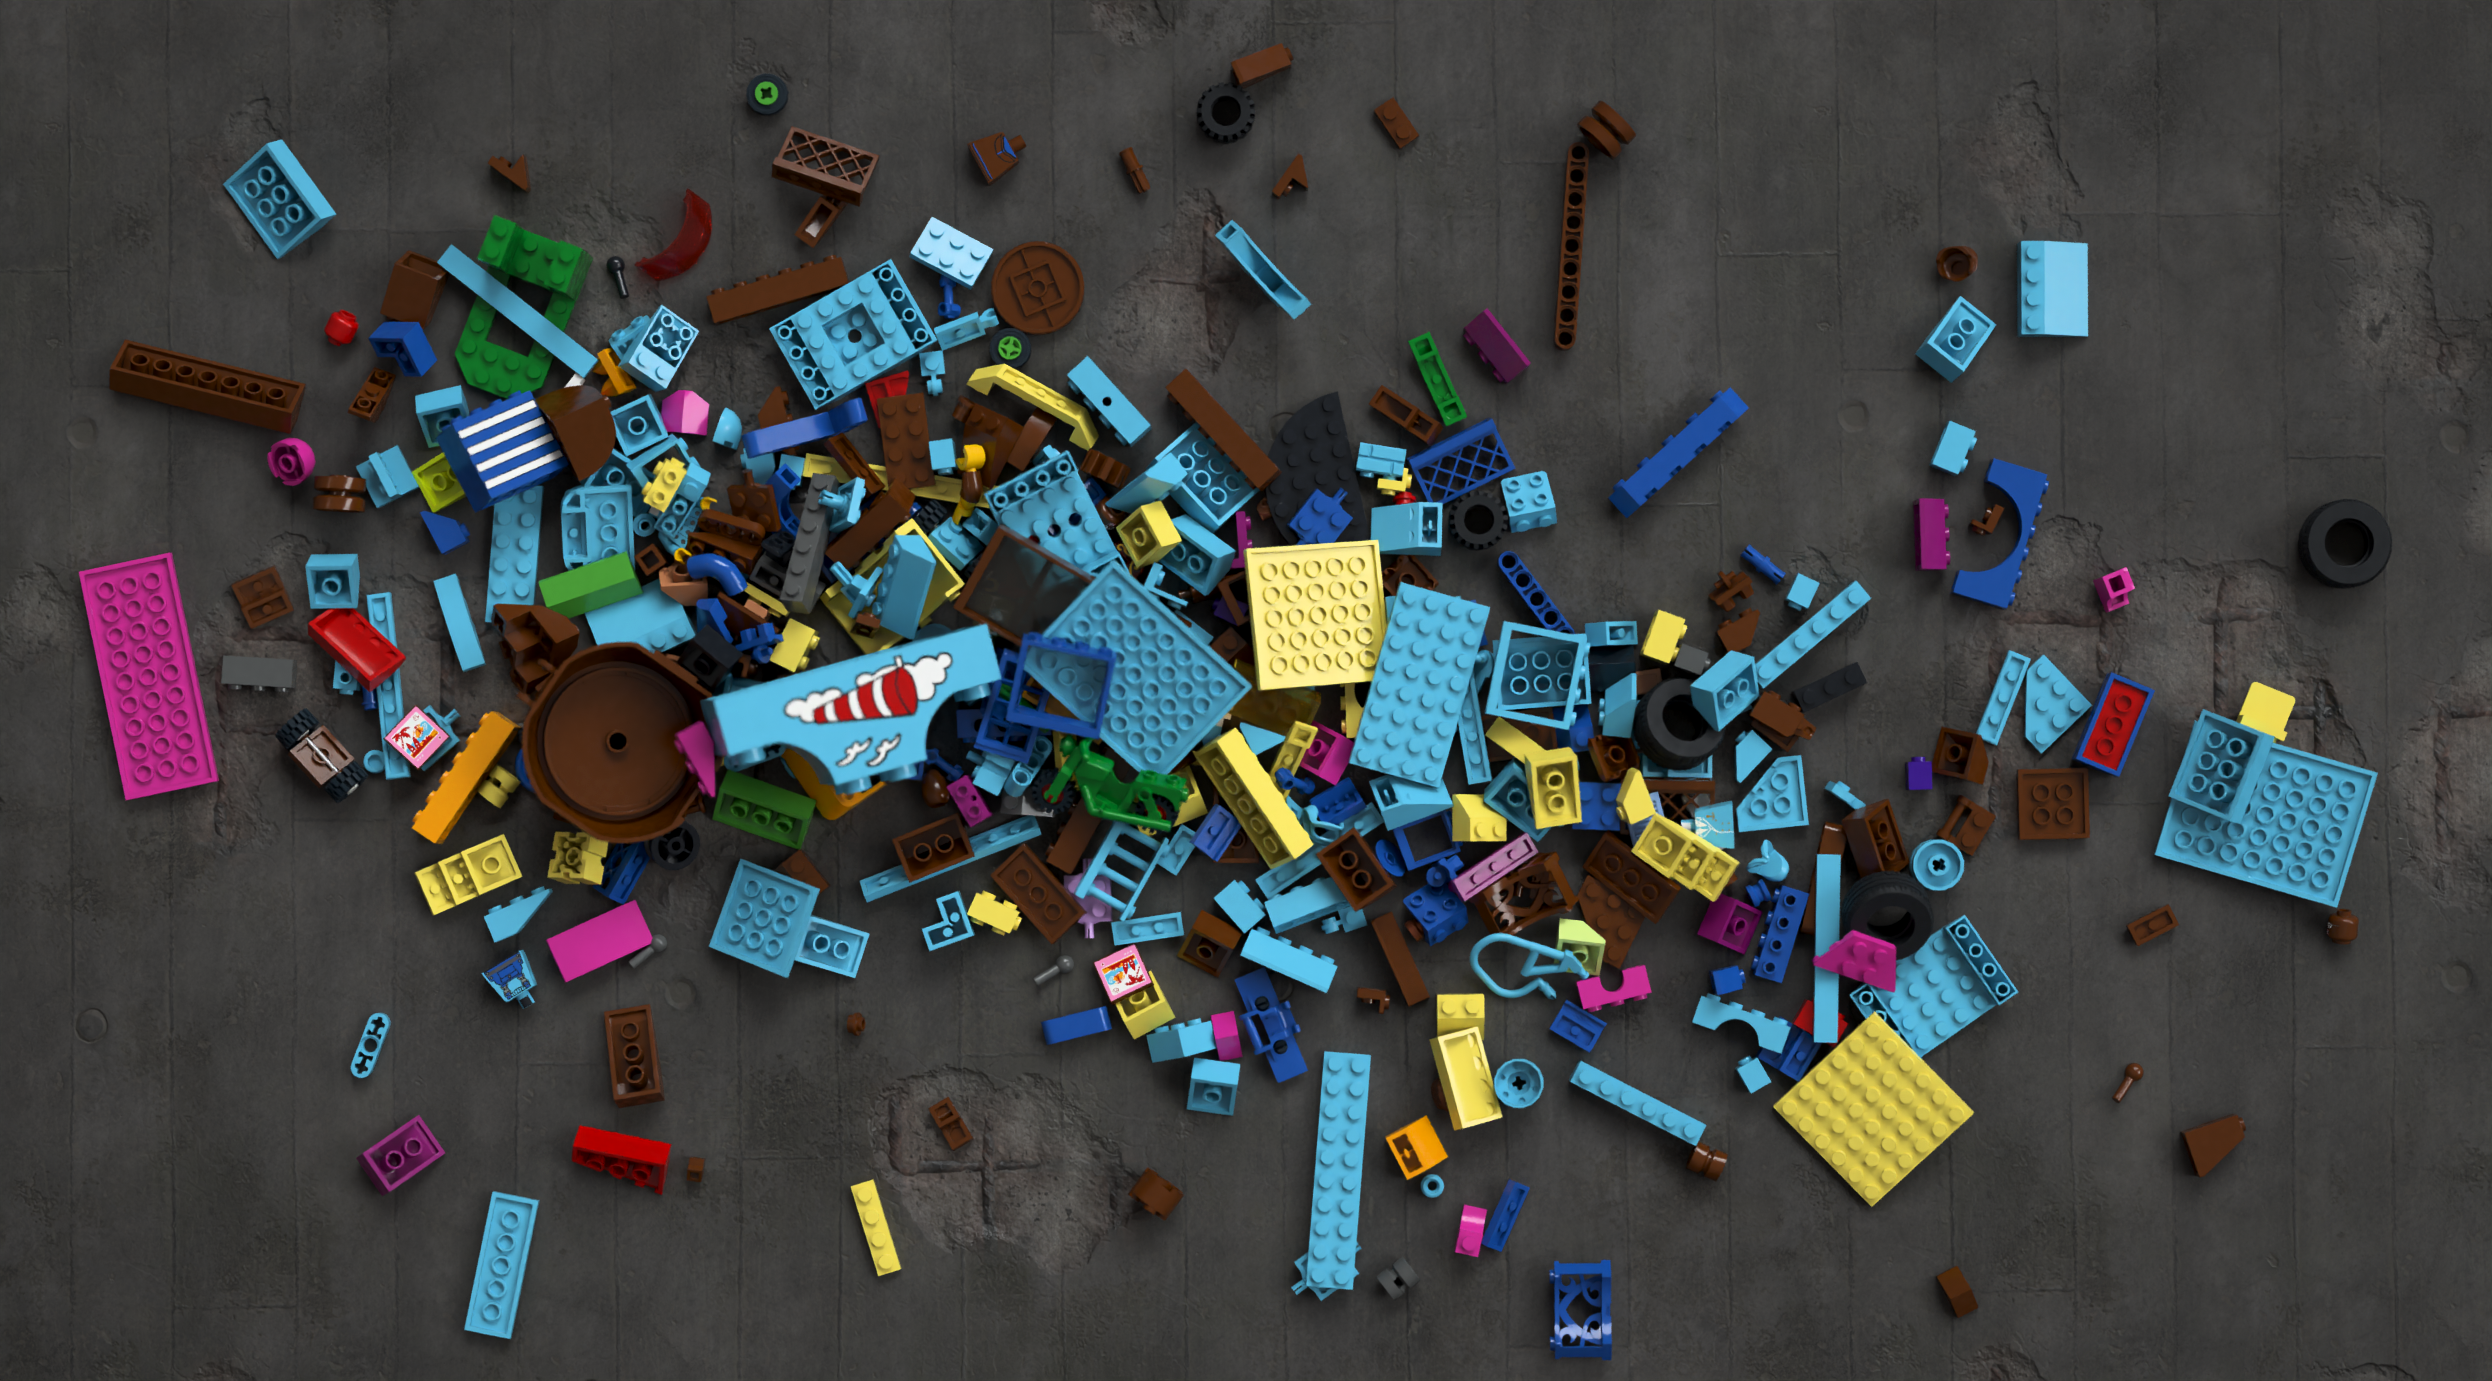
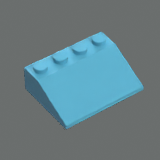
(279, 198)
(2052, 289)
(1212, 487)
(646, 619)
(1540, 673)
(2221, 766)

